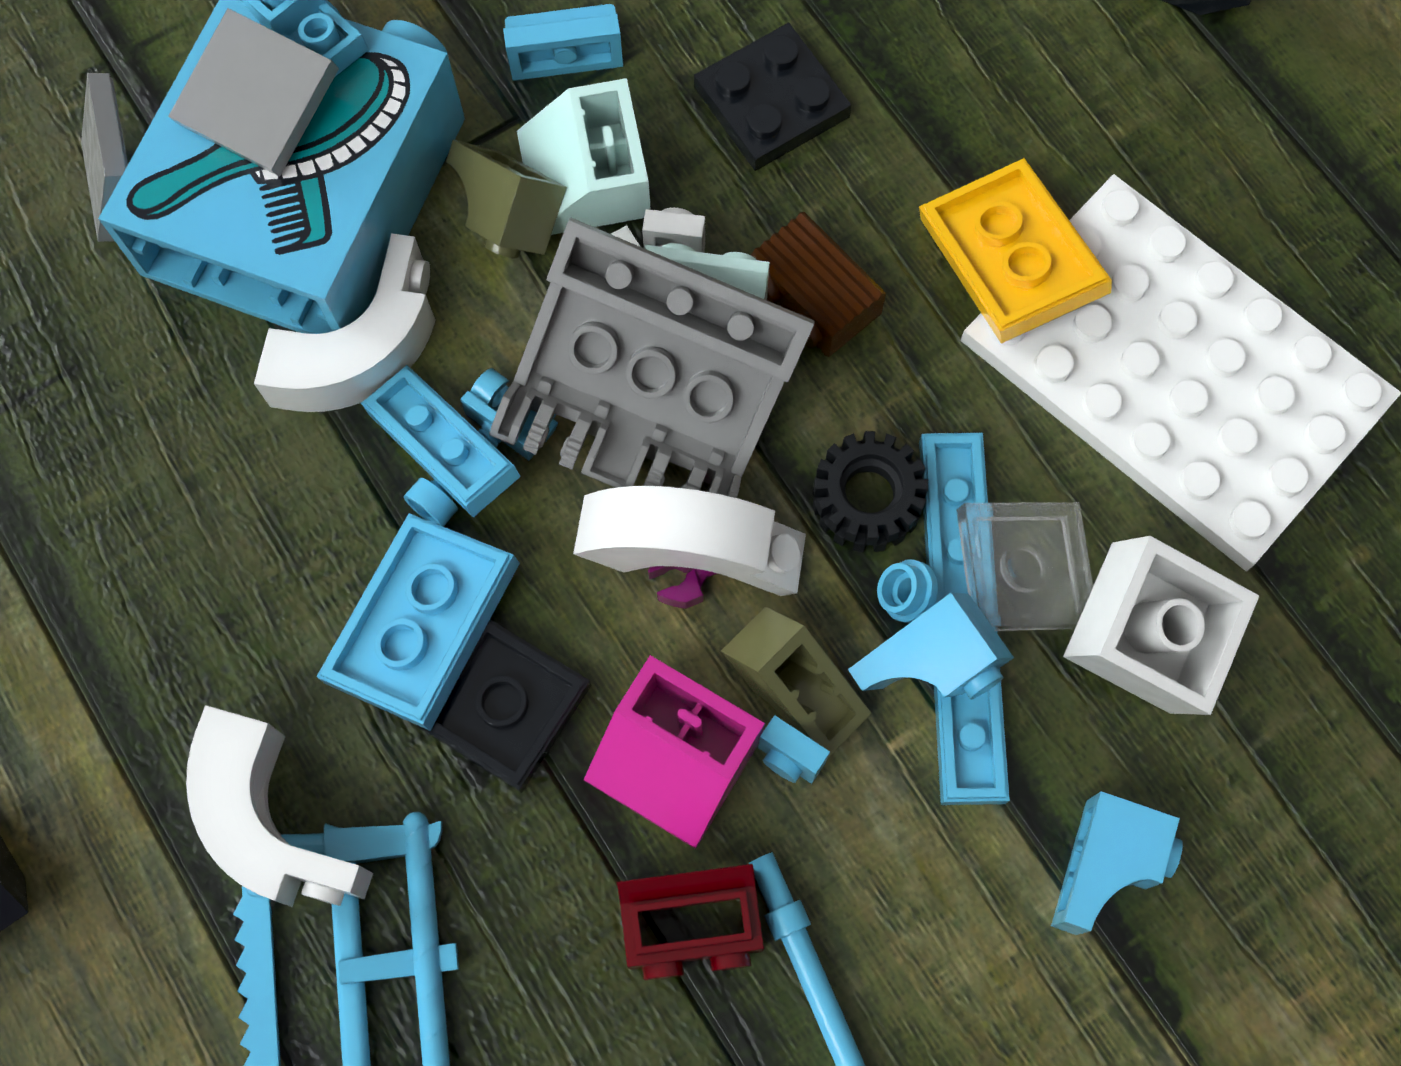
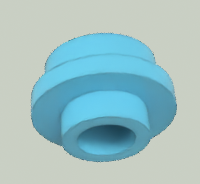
(907, 590)

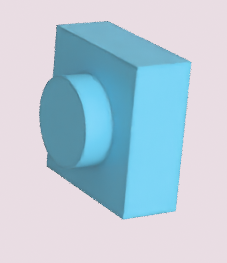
(791, 752)

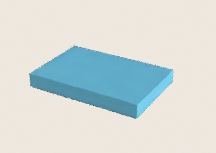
(419, 621)

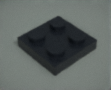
(772, 96)

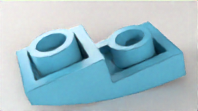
(312, 26)

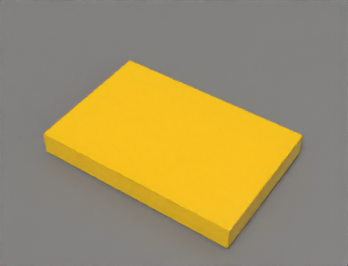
(1014, 250)

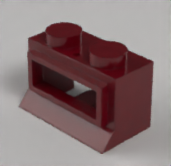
(685, 890)

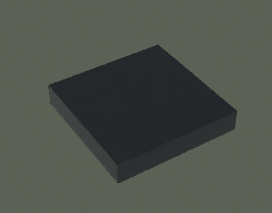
(508, 706)

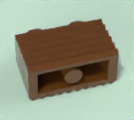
(819, 282)

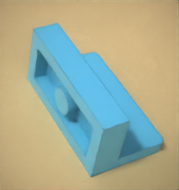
(563, 42)

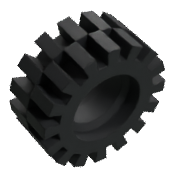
(875, 457)

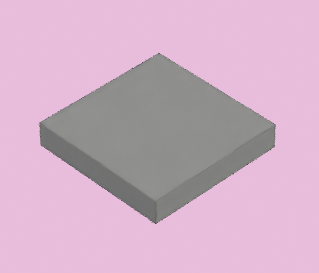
(253, 92)
(102, 145)

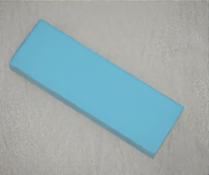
(441, 440)

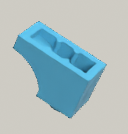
(944, 646)
(1113, 849)

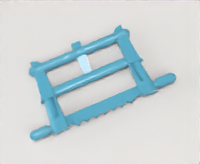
(424, 961)

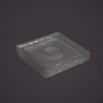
(1026, 563)

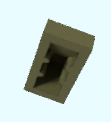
(506, 199)
(796, 678)

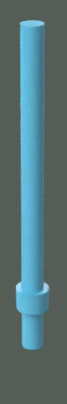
(789, 923)

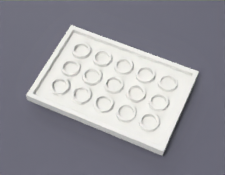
(1193, 379)

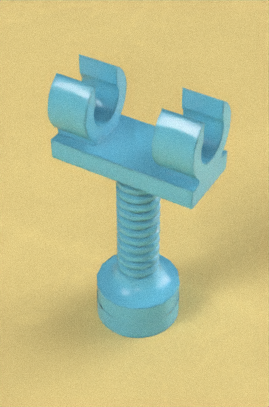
(479, 404)

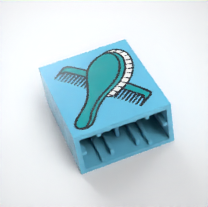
(317, 237)

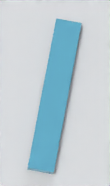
(967, 730)

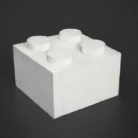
(1161, 626)

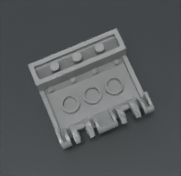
(649, 365)

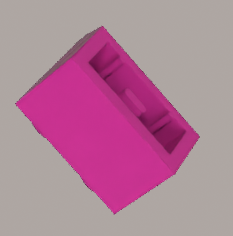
(673, 751)

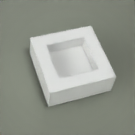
(674, 226)

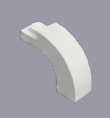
(354, 361)
(690, 529)
(230, 811)

